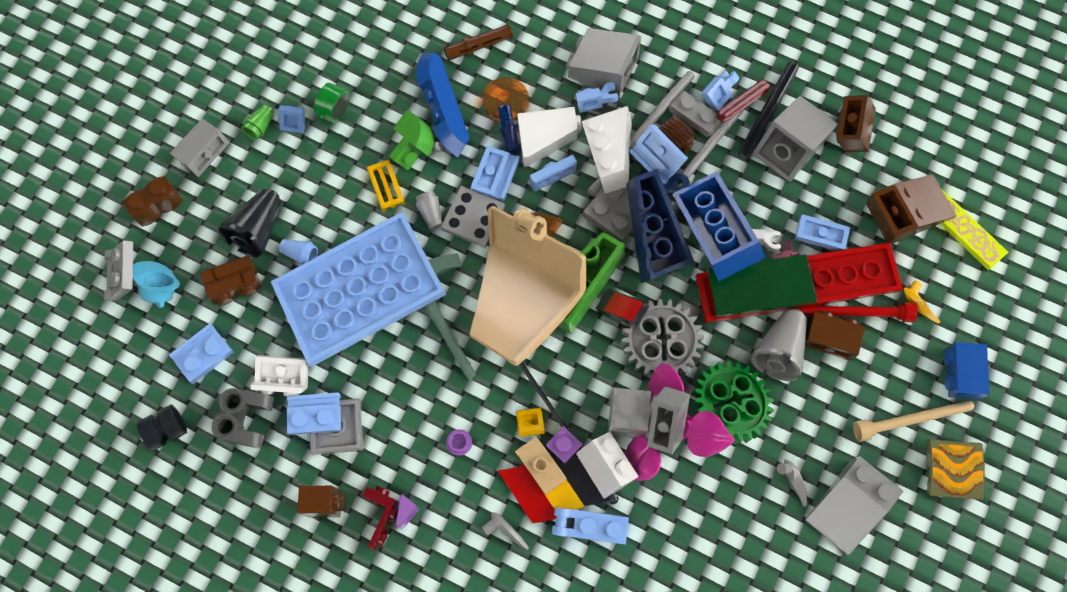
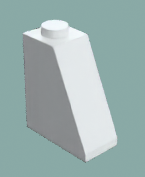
(546, 132)

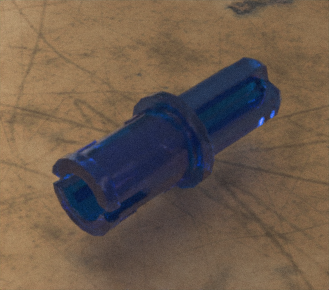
(508, 129)

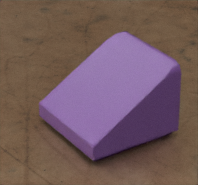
(406, 511)

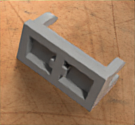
(200, 147)

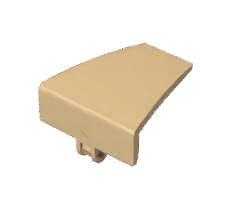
(525, 285)

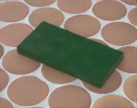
(764, 287)

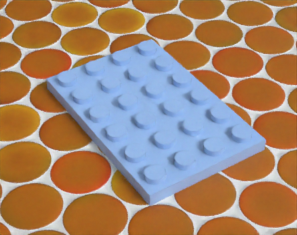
(357, 289)

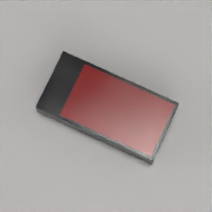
(622, 307)

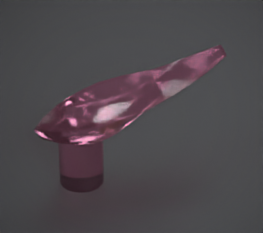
(788, 250)

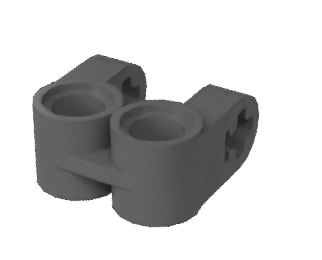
(237, 416)

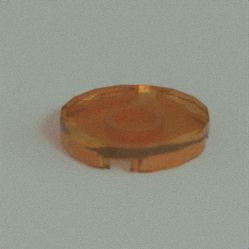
(503, 92)

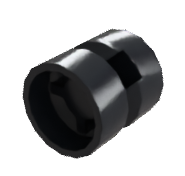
(158, 429)

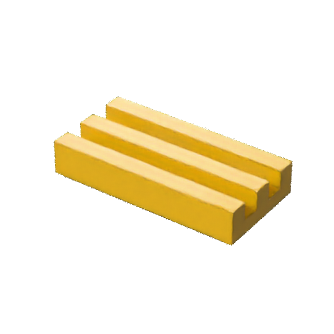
(392, 202)

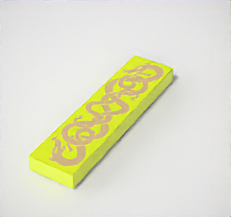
(973, 237)

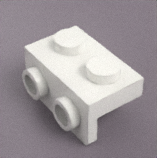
(280, 375)

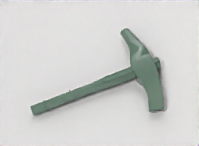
(441, 265)

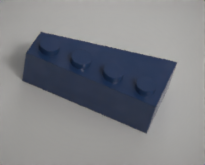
(655, 227)

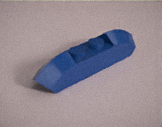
(442, 103)

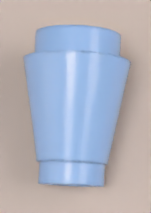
(298, 250)

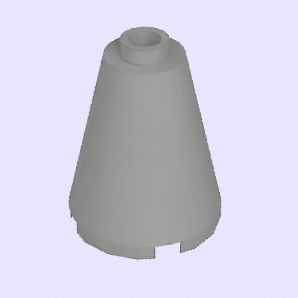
(783, 347)

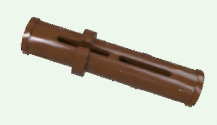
(478, 42)

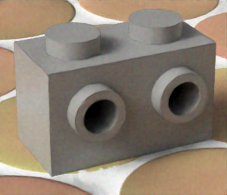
(668, 419)

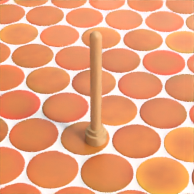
(865, 430)

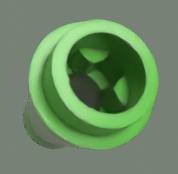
(257, 123)

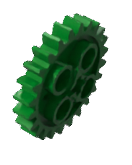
(723, 379)

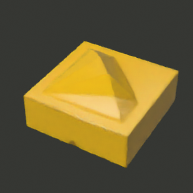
(530, 422)

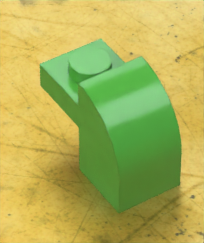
(417, 138)

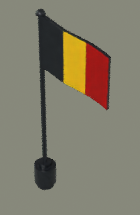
(572, 493)

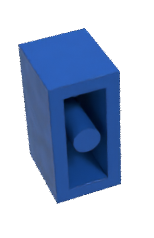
(967, 371)

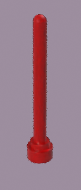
(906, 312)

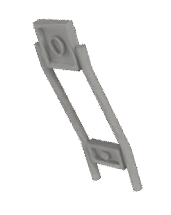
(612, 210)

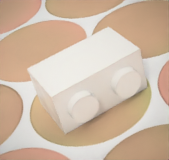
(606, 464)

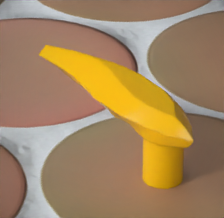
(913, 297)

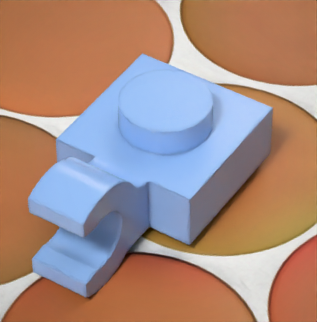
(718, 90)
(594, 98)

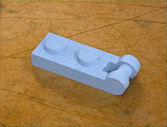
(591, 525)

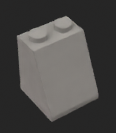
(604, 58)
(794, 138)

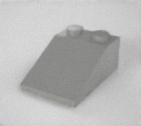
(853, 505)

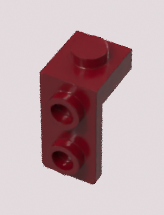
(380, 496)

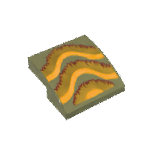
(955, 469)

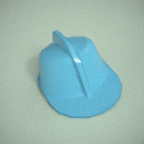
(154, 282)

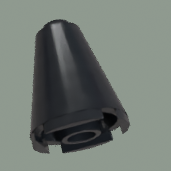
(252, 223)

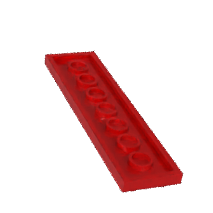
(835, 277)

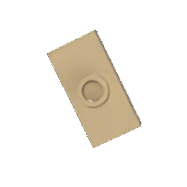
(541, 465)

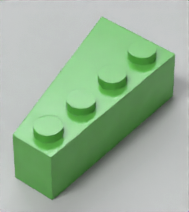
(602, 259)

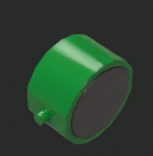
(331, 103)

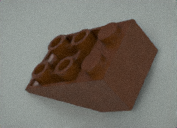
(909, 208)

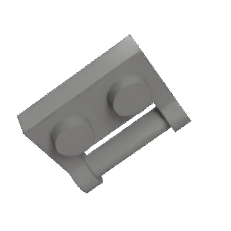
(119, 271)

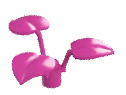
(704, 431)

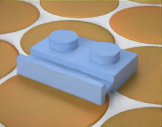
(658, 153)
(495, 173)
(201, 353)
(313, 413)

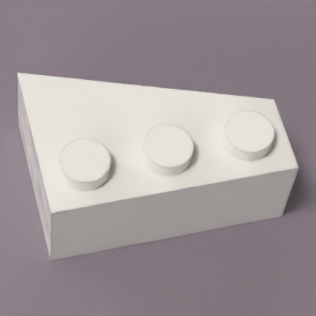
(610, 146)

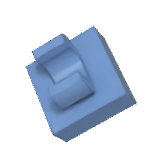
(291, 119)

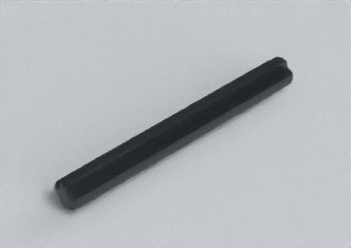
(768, 110)

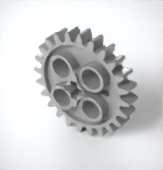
(685, 338)

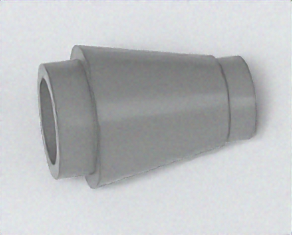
(429, 209)

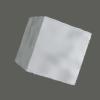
(629, 412)

